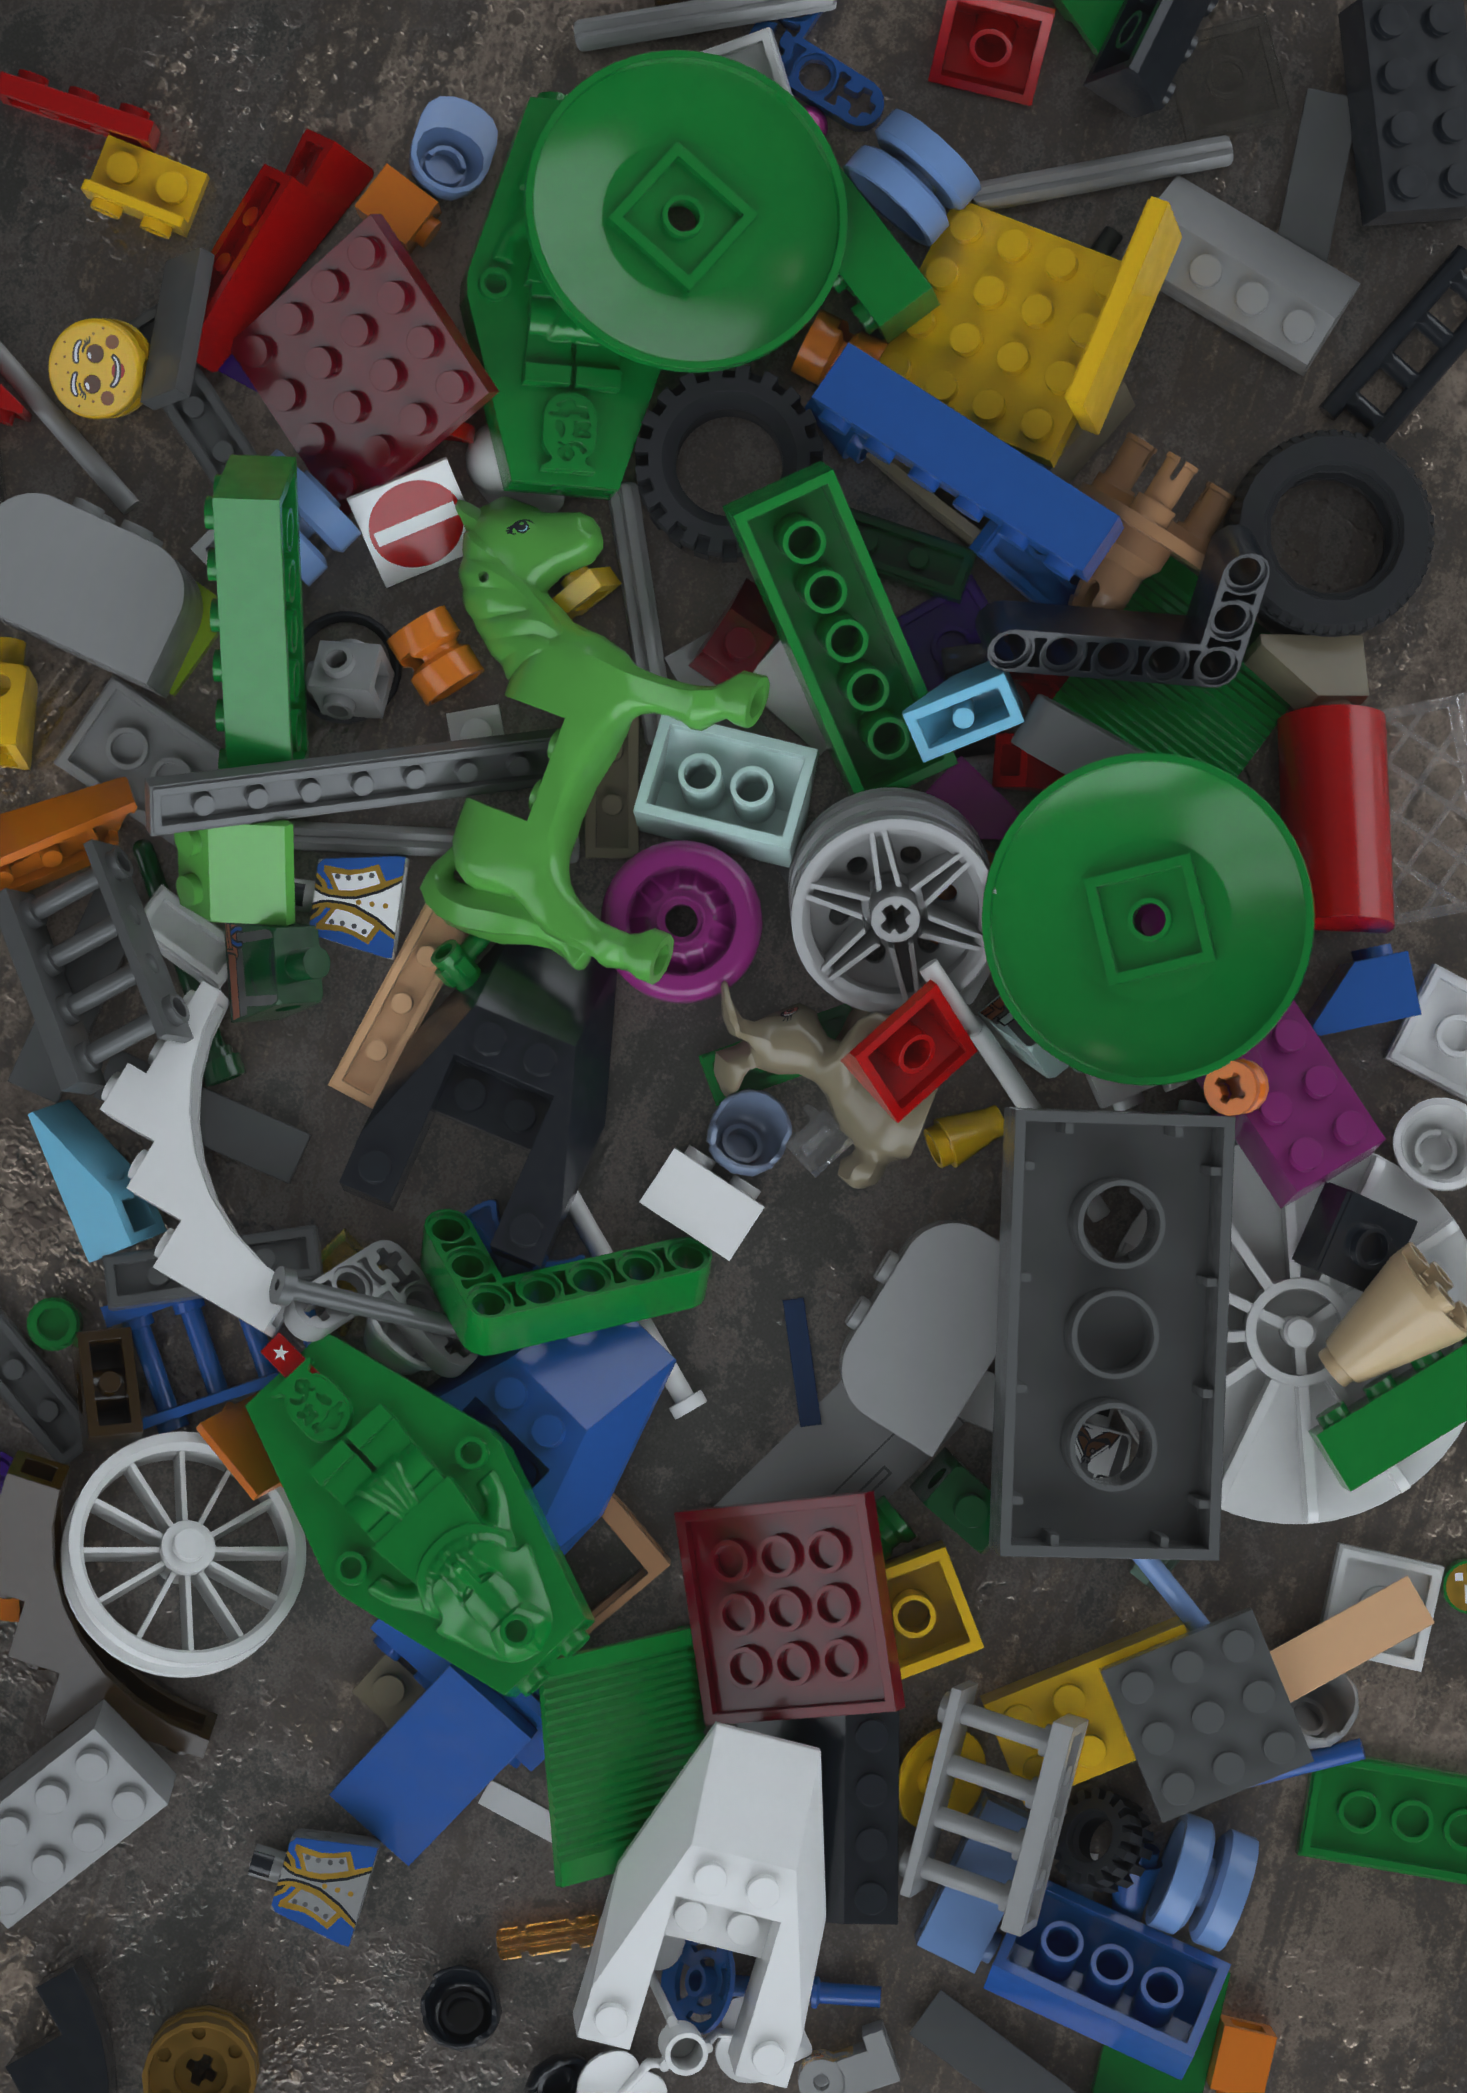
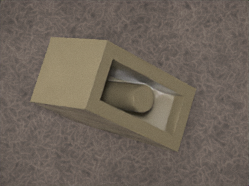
(1311, 668)

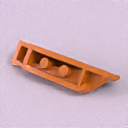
(48, 836)

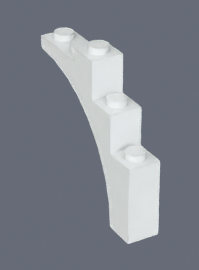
(173, 1174)

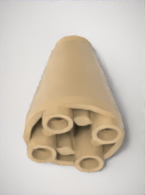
(1395, 1320)

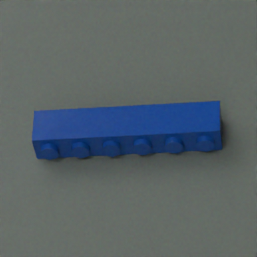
(967, 463)

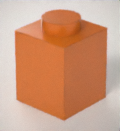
(404, 206)
(1241, 2056)

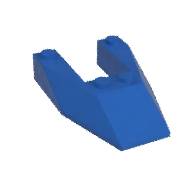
(568, 1414)

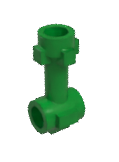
(457, 962)

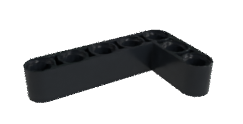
(1136, 645)

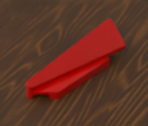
(274, 235)

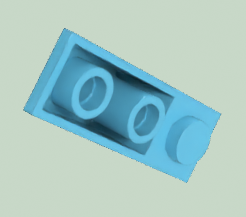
(93, 1183)

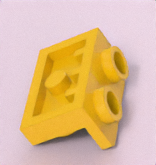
(145, 187)

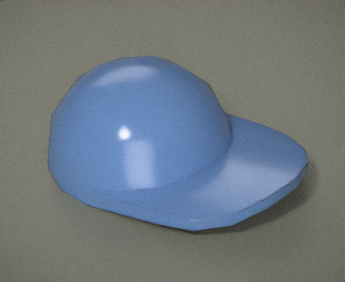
(452, 148)

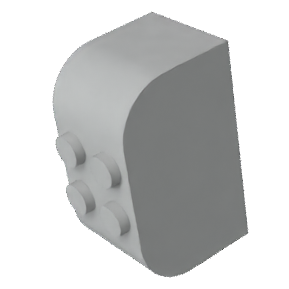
(96, 589)
(924, 1332)

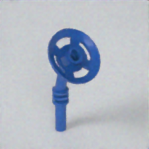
(723, 1984)

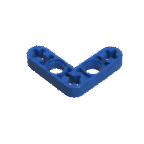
(799, 53)

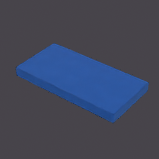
(433, 1762)

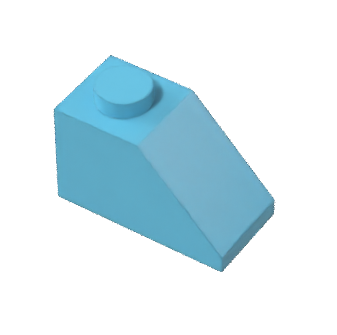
(964, 711)

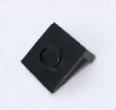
(1351, 1236)

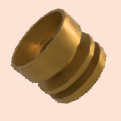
(192, 2035)

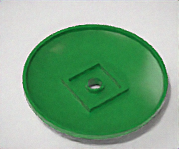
(701, 139)
(1068, 903)

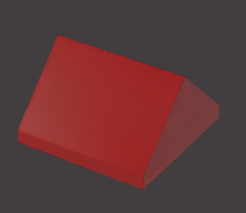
(992, 47)
(911, 1052)

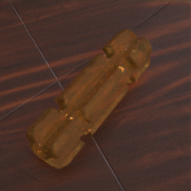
(546, 1937)

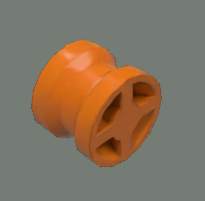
(1247, 1090)

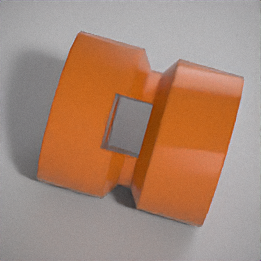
(825, 344)
(435, 655)

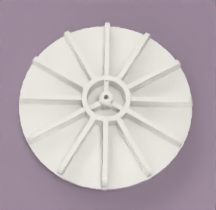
(1277, 1328)

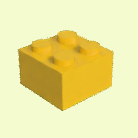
(929, 1610)

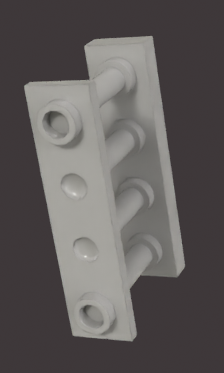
(1044, 1795)

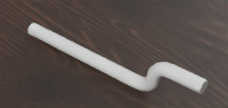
(994, 1057)

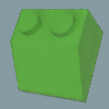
(238, 873)

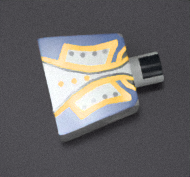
(357, 901)

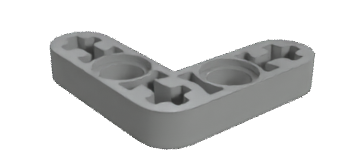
(369, 1279)

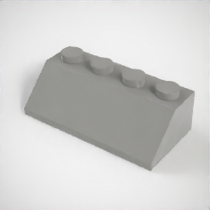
(1252, 279)

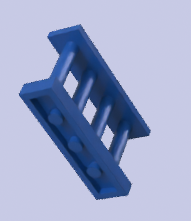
(169, 1414)

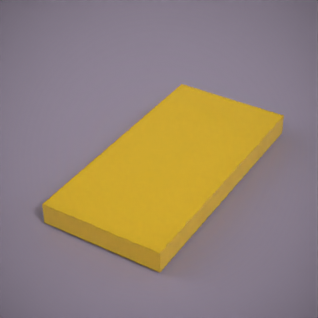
(1123, 315)

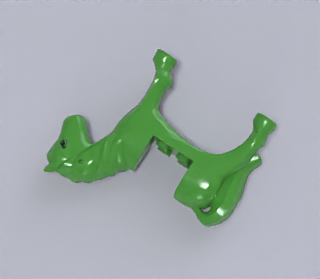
(519, 866)

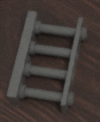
(43, 965)

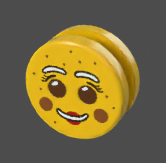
(99, 368)

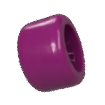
(717, 892)

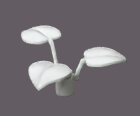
(679, 2043)

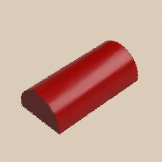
(1340, 812)

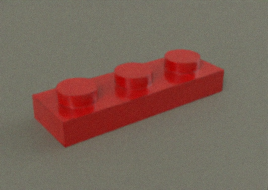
(78, 109)

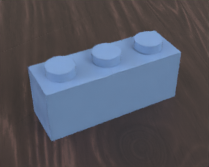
(963, 1925)

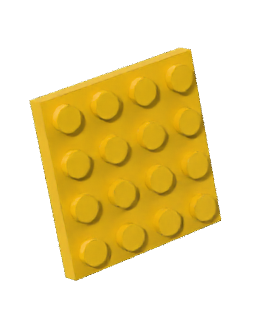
(1005, 327)

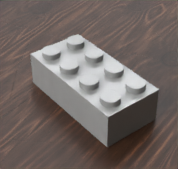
(74, 1806)

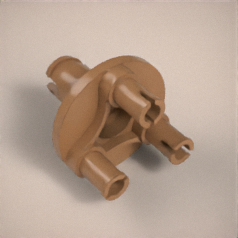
(1148, 524)

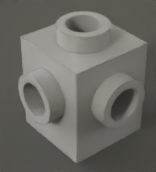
(350, 679)

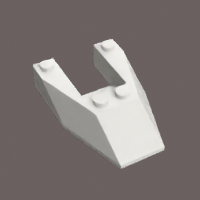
(729, 1866)

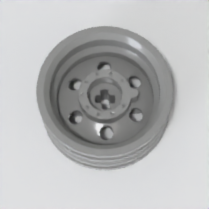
(878, 827)

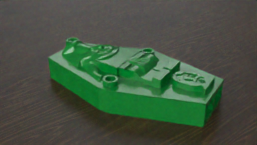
(563, 399)
(421, 1516)

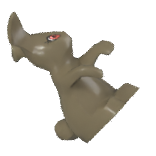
(797, 1044)

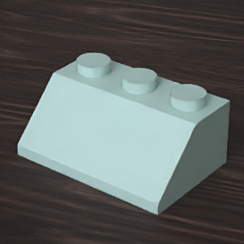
(727, 790)

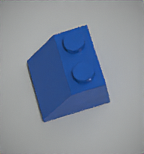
(1366, 992)

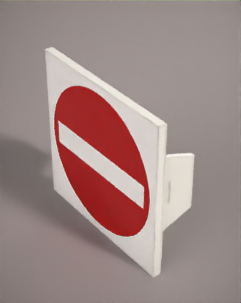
(411, 522)

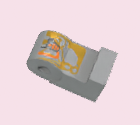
(852, 2068)

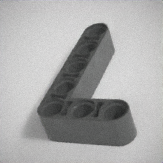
(1065, 737)

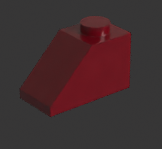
(737, 638)

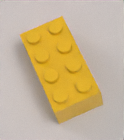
(1081, 1691)

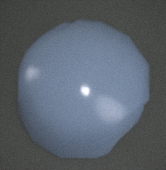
(748, 1132)

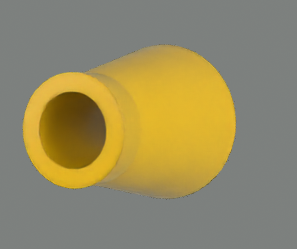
(962, 1135)

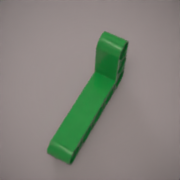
(559, 1300)

